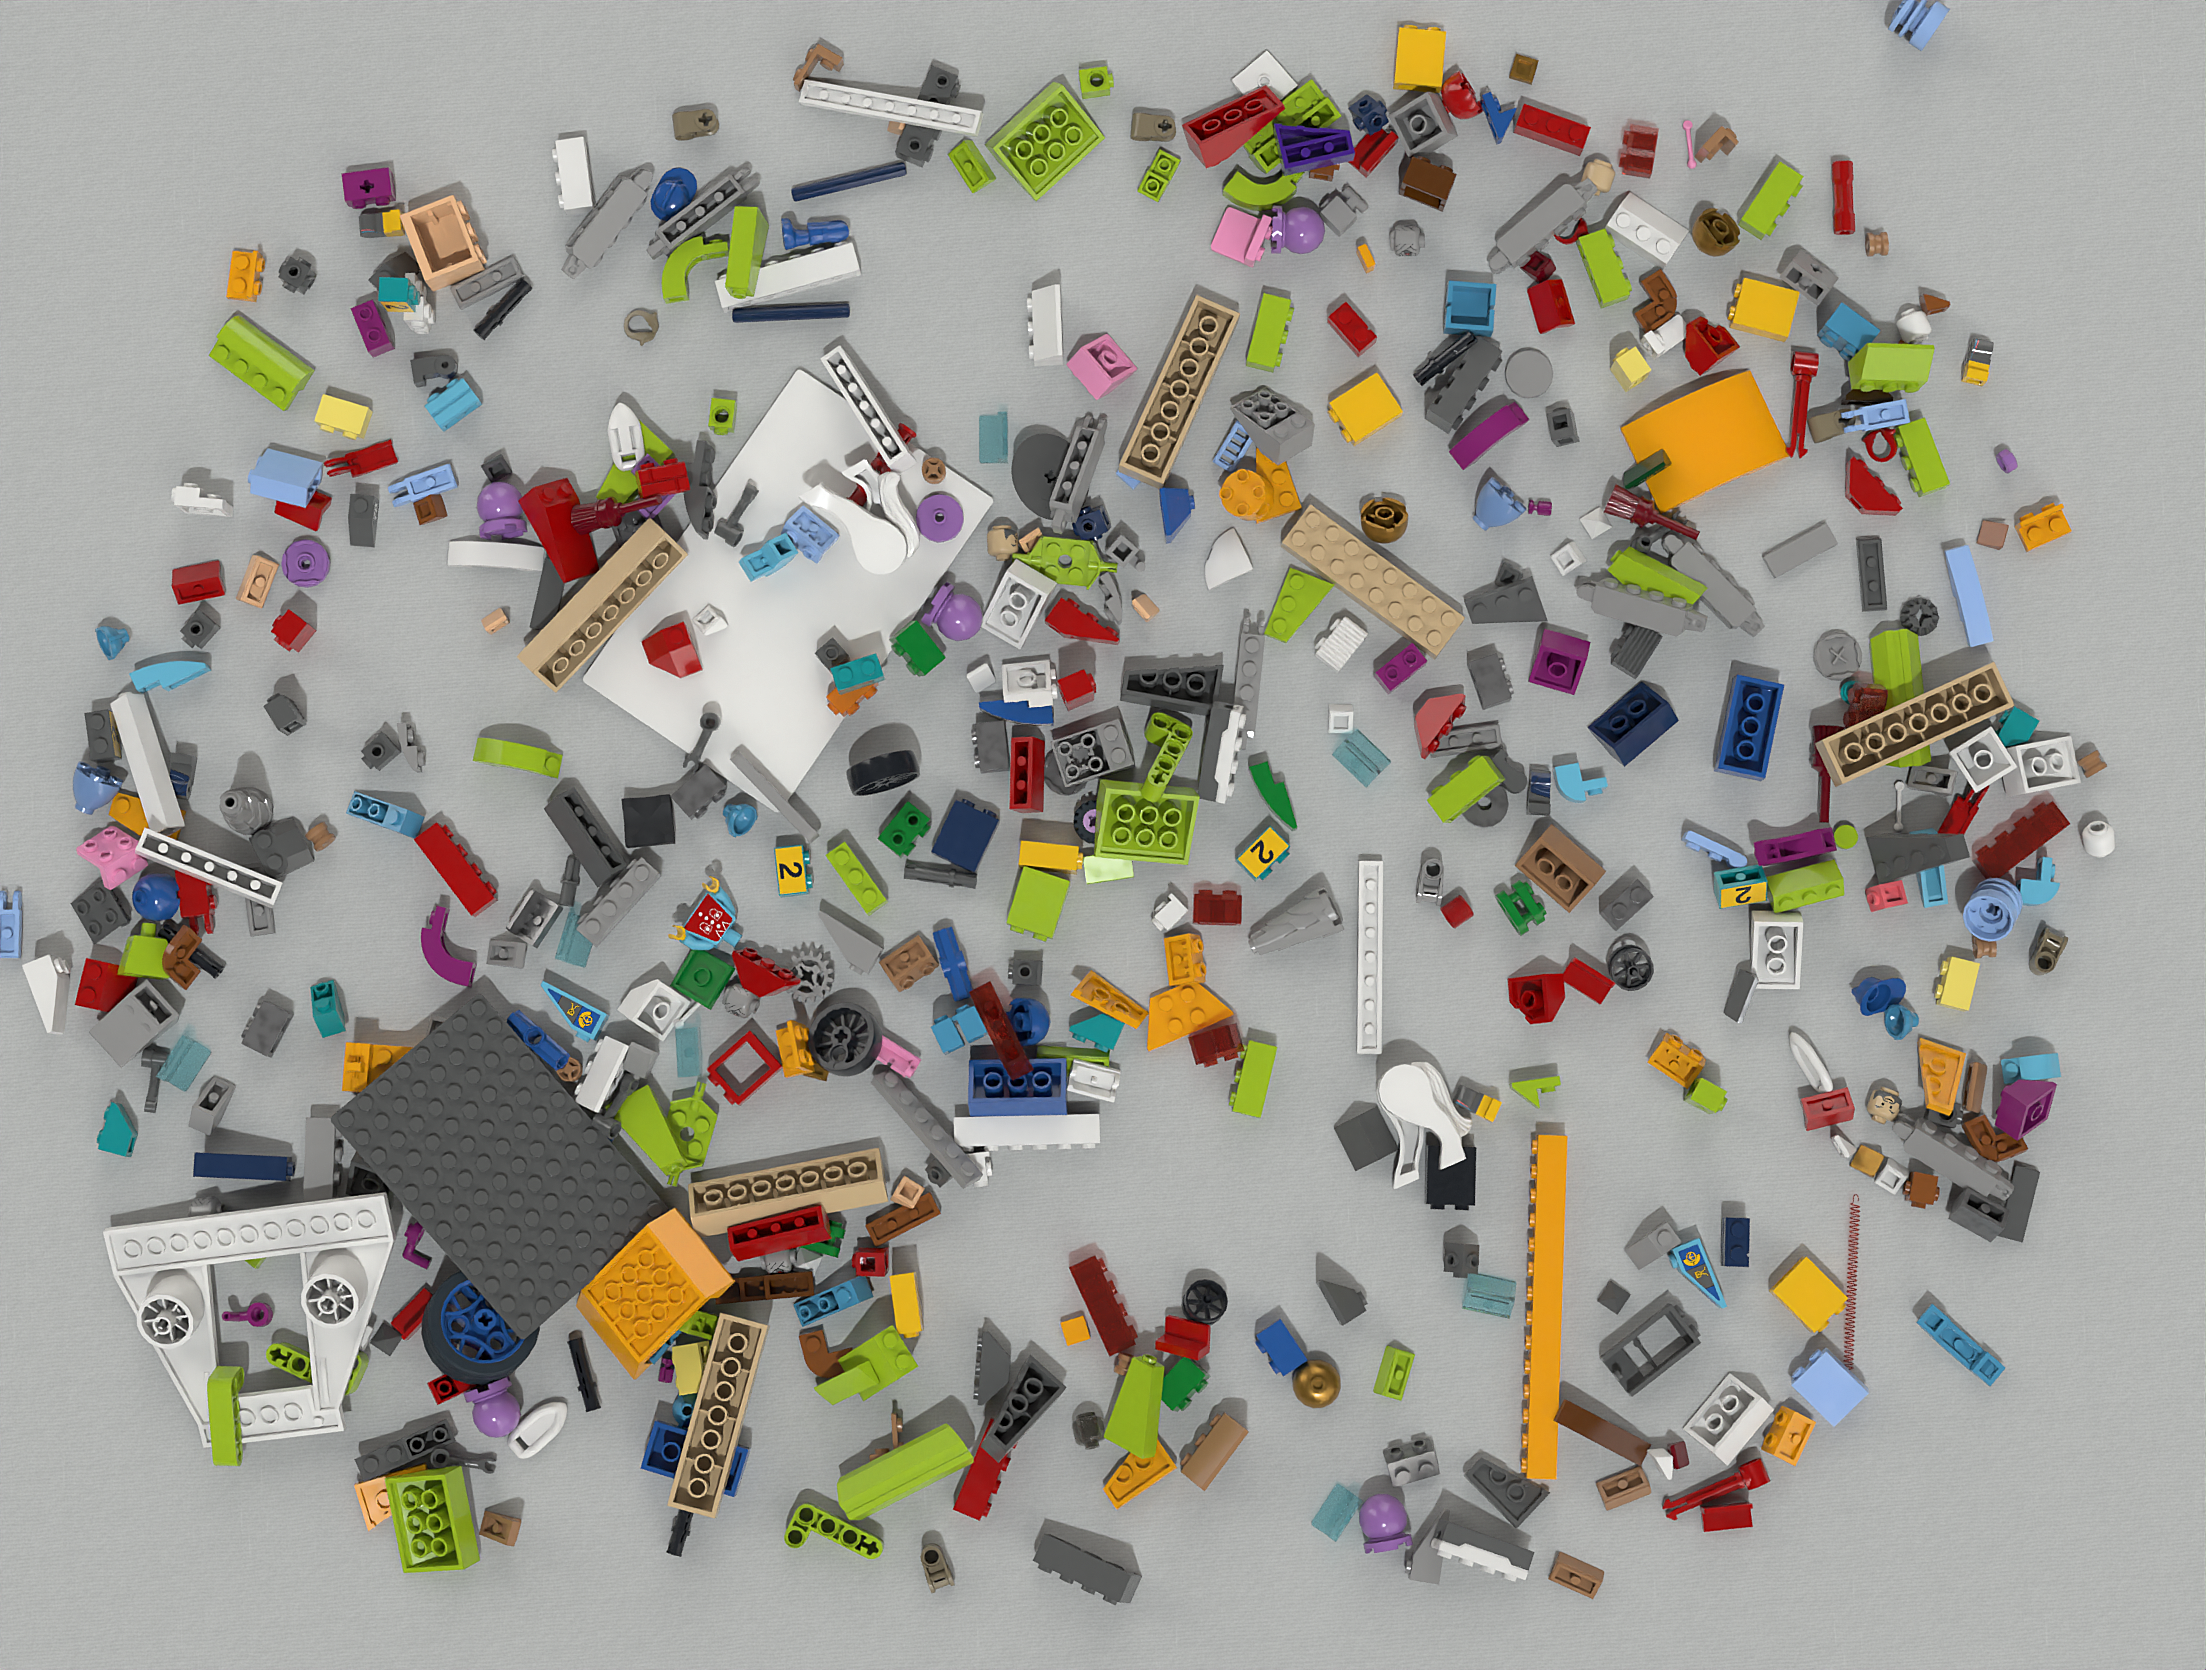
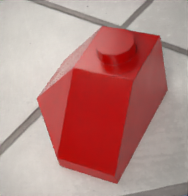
(1707, 345)
(673, 651)
(1537, 996)

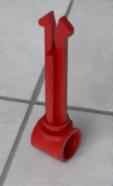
(1804, 368)
(1751, 1474)

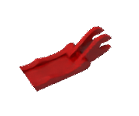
(364, 460)
(1961, 813)

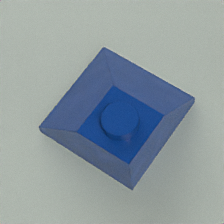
(1175, 510)

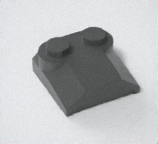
(281, 849)

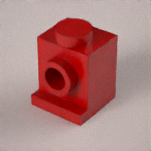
(865, 1268)

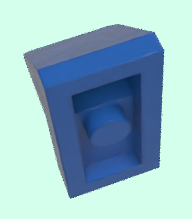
(1497, 121)

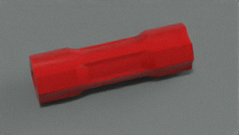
(1843, 197)

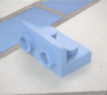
(809, 534)

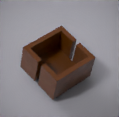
(1427, 183)

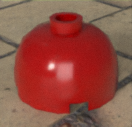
(1460, 97)

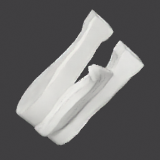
(882, 532)
(1416, 1100)

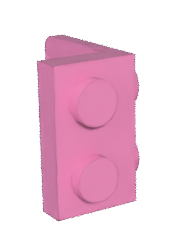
(1242, 236)
(114, 856)

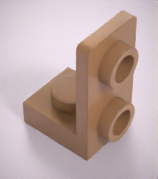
(828, 59)
(897, 1426)

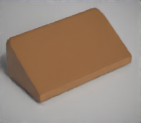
(1974, 1087)
(1623, 1488)
(1576, 1575)

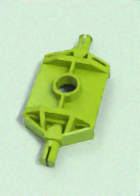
(1085, 560)
(697, 1115)

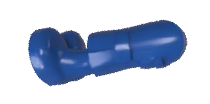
(815, 234)

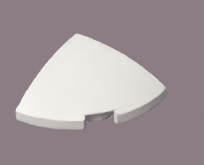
(1226, 560)

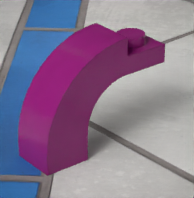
(1488, 434)
(1794, 847)
(437, 955)

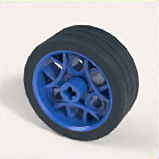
(479, 1327)

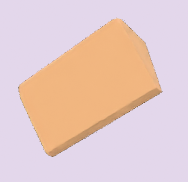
(257, 581)

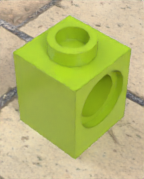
(1090, 91)
(722, 406)

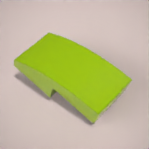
(1159, 176)

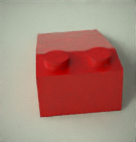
(1229, 127)
(549, 513)

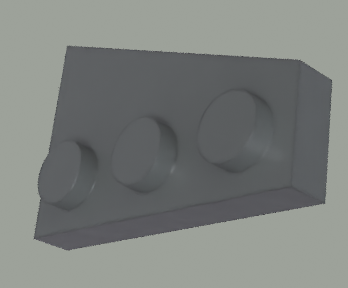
(1507, 604)
(1506, 1492)

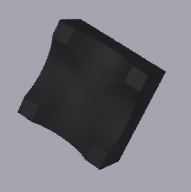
(648, 821)

